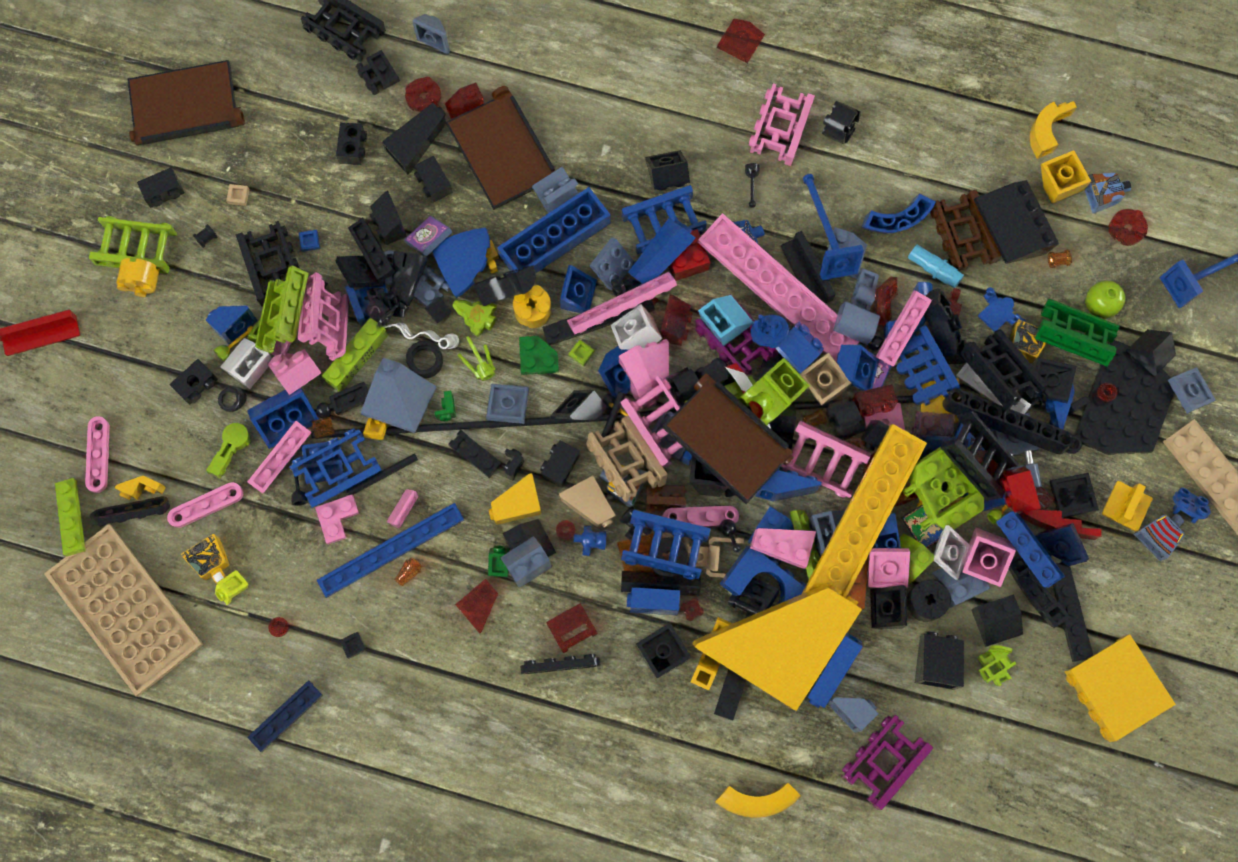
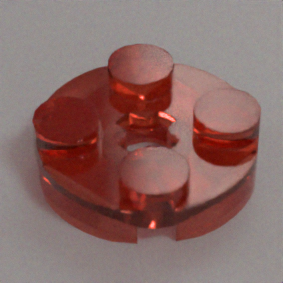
(419, 86)
(1122, 234)

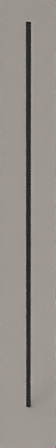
(548, 420)

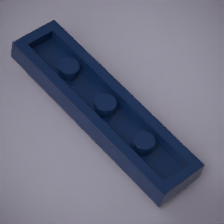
(285, 716)

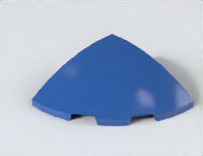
(462, 258)

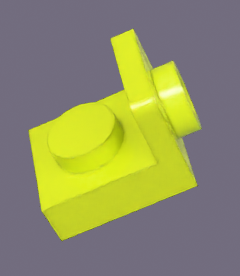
(230, 587)

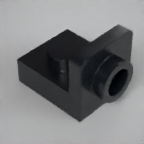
(627, 285)
(513, 467)

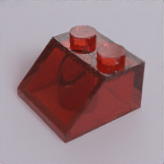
(676, 320)

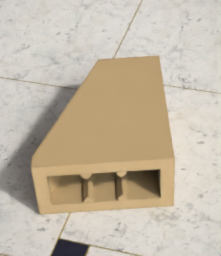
(589, 502)

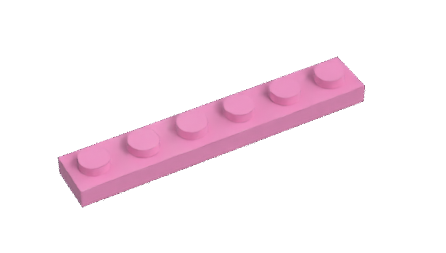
(621, 303)

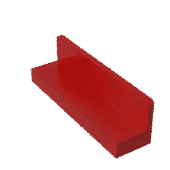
(39, 332)

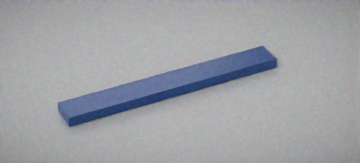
(390, 550)

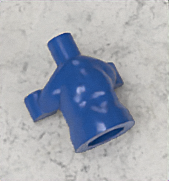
(591, 540)

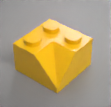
(1064, 176)

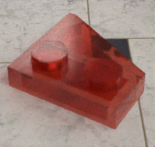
(478, 604)

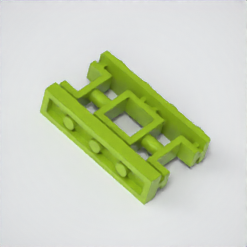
(281, 310)

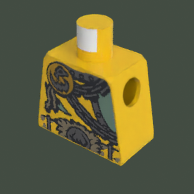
(1024, 339)
(208, 558)

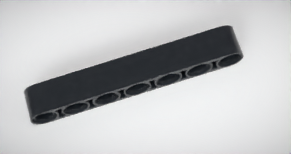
(1010, 421)

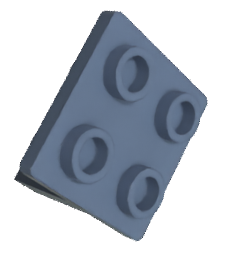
(555, 189)

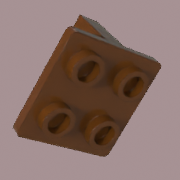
(663, 498)

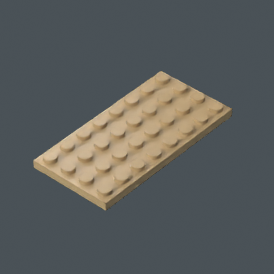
(123, 610)

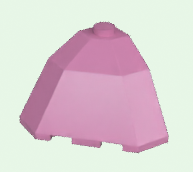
(643, 366)

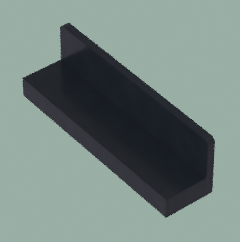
(806, 267)
(654, 581)

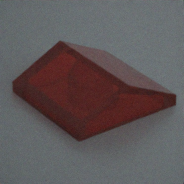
(741, 39)

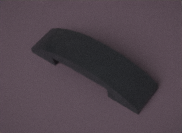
(1037, 595)

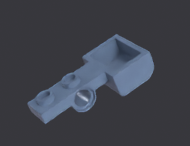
(855, 318)

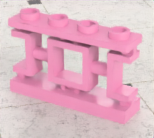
(795, 128)
(314, 327)

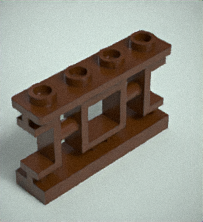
(978, 228)

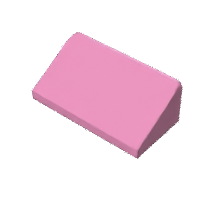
(402, 508)

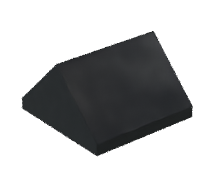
(1153, 350)
(888, 607)

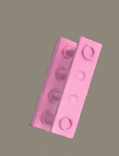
(643, 423)
(840, 448)

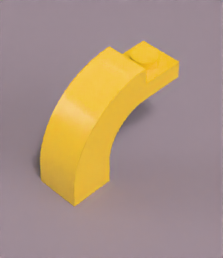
(1041, 134)
(707, 666)

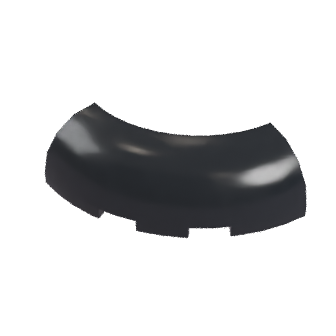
(512, 284)
(945, 327)

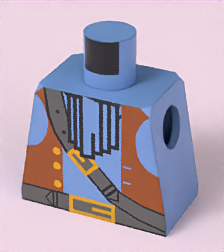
(1105, 191)

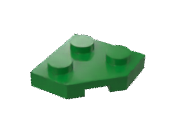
(537, 356)

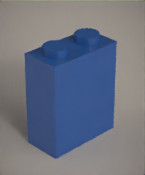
(654, 601)

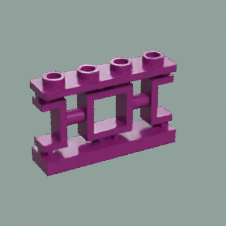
(728, 353)
(899, 773)

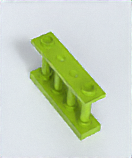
(103, 258)

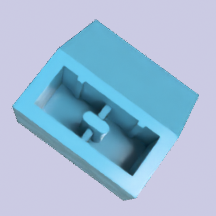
(725, 318)

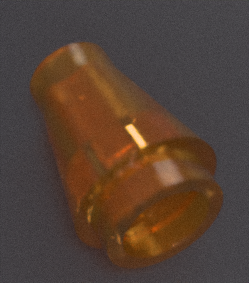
(408, 571)

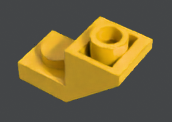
(134, 487)

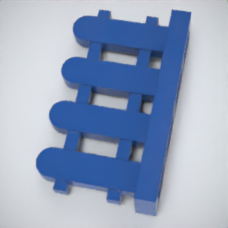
(929, 374)

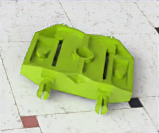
(927, 482)

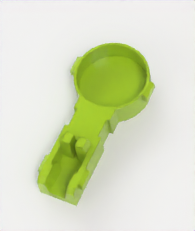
(239, 438)

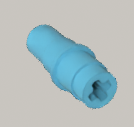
(936, 266)

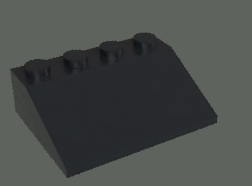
(1016, 222)

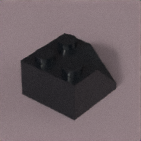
(663, 651)

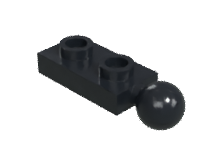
(344, 400)

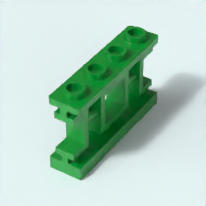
(1089, 346)

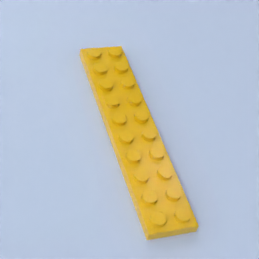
(867, 511)

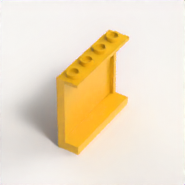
(1119, 689)

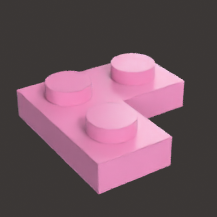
(331, 516)

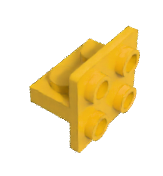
(1127, 505)

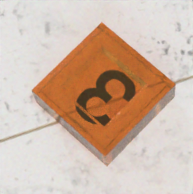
(323, 427)

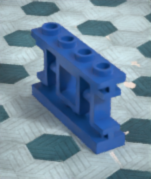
(342, 480)
(1030, 549)

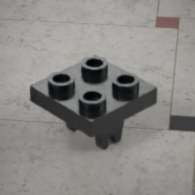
(1074, 495)

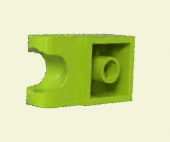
(776, 390)

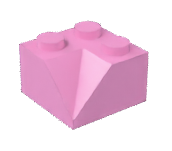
(294, 369)

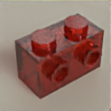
(875, 400)

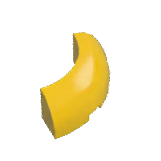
(758, 806)

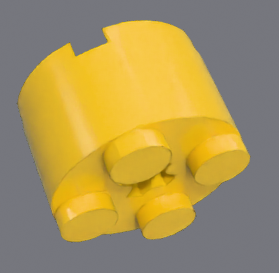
(137, 277)
(530, 316)

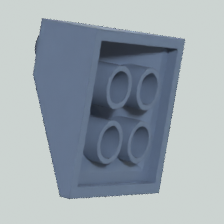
(398, 396)

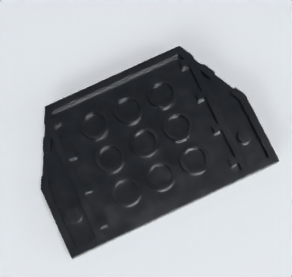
(1136, 414)

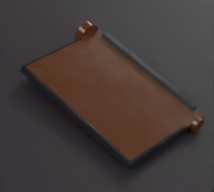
(183, 103)
(501, 148)
(728, 439)

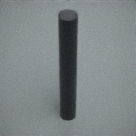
(613, 414)

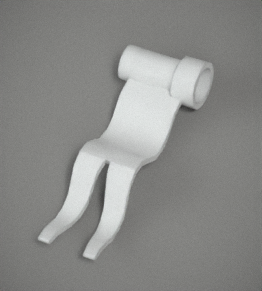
(447, 342)

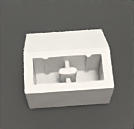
(246, 363)

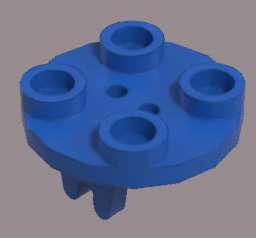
(773, 325)
(1193, 505)

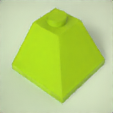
(919, 556)

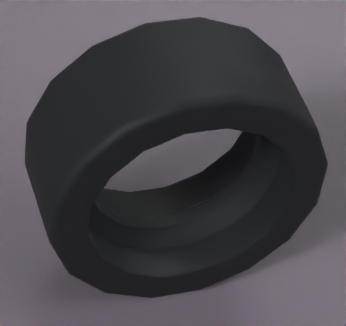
(421, 345)

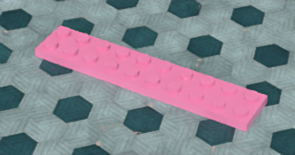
(773, 283)

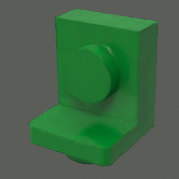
(449, 405)
(495, 564)

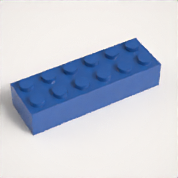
(556, 233)

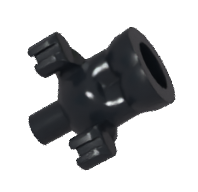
(626, 518)

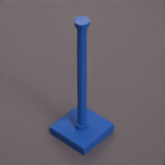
(838, 261)
(1184, 285)

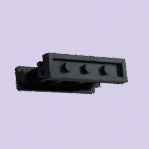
(352, 14)
(256, 267)
(1012, 361)

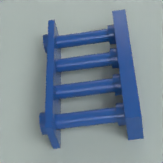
(657, 203)
(678, 530)

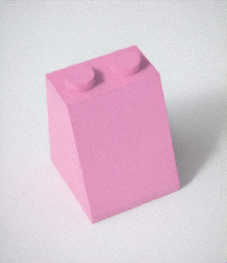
(988, 557)

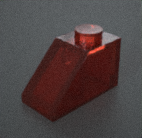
(464, 100)

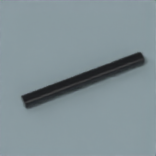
(382, 474)

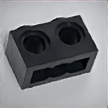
(348, 143)

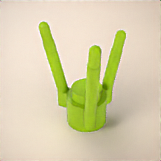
(485, 371)

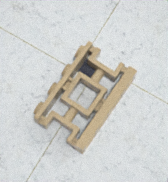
(638, 450)

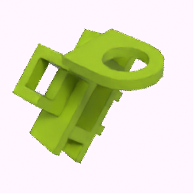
(992, 665)

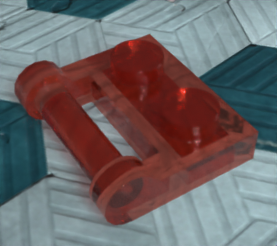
(569, 621)

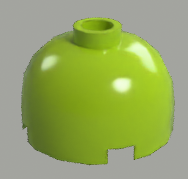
(1105, 299)

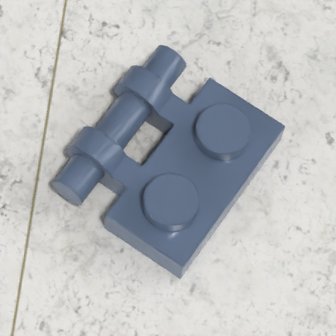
(426, 293)

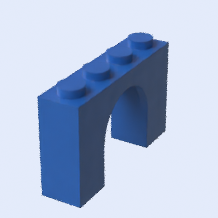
(754, 562)

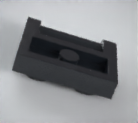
(758, 592)

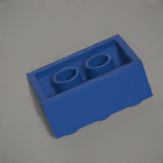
(278, 413)

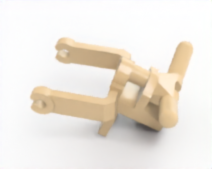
(709, 555)

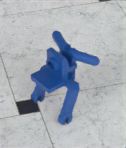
(998, 311)

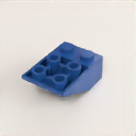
(787, 485)

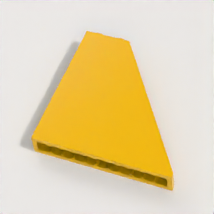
(785, 644)

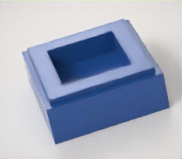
(309, 240)

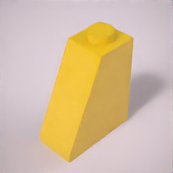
(516, 502)

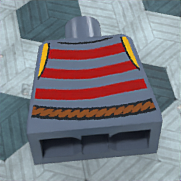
(1162, 535)

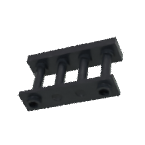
(966, 460)

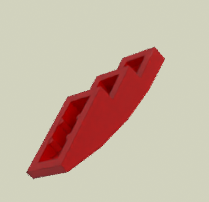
(1052, 519)

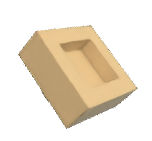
(237, 195)

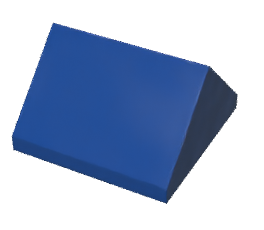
(577, 291)

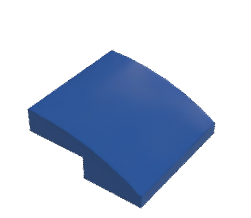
(334, 466)

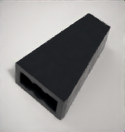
(415, 137)

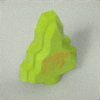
(476, 315)

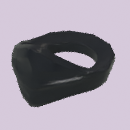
(241, 398)

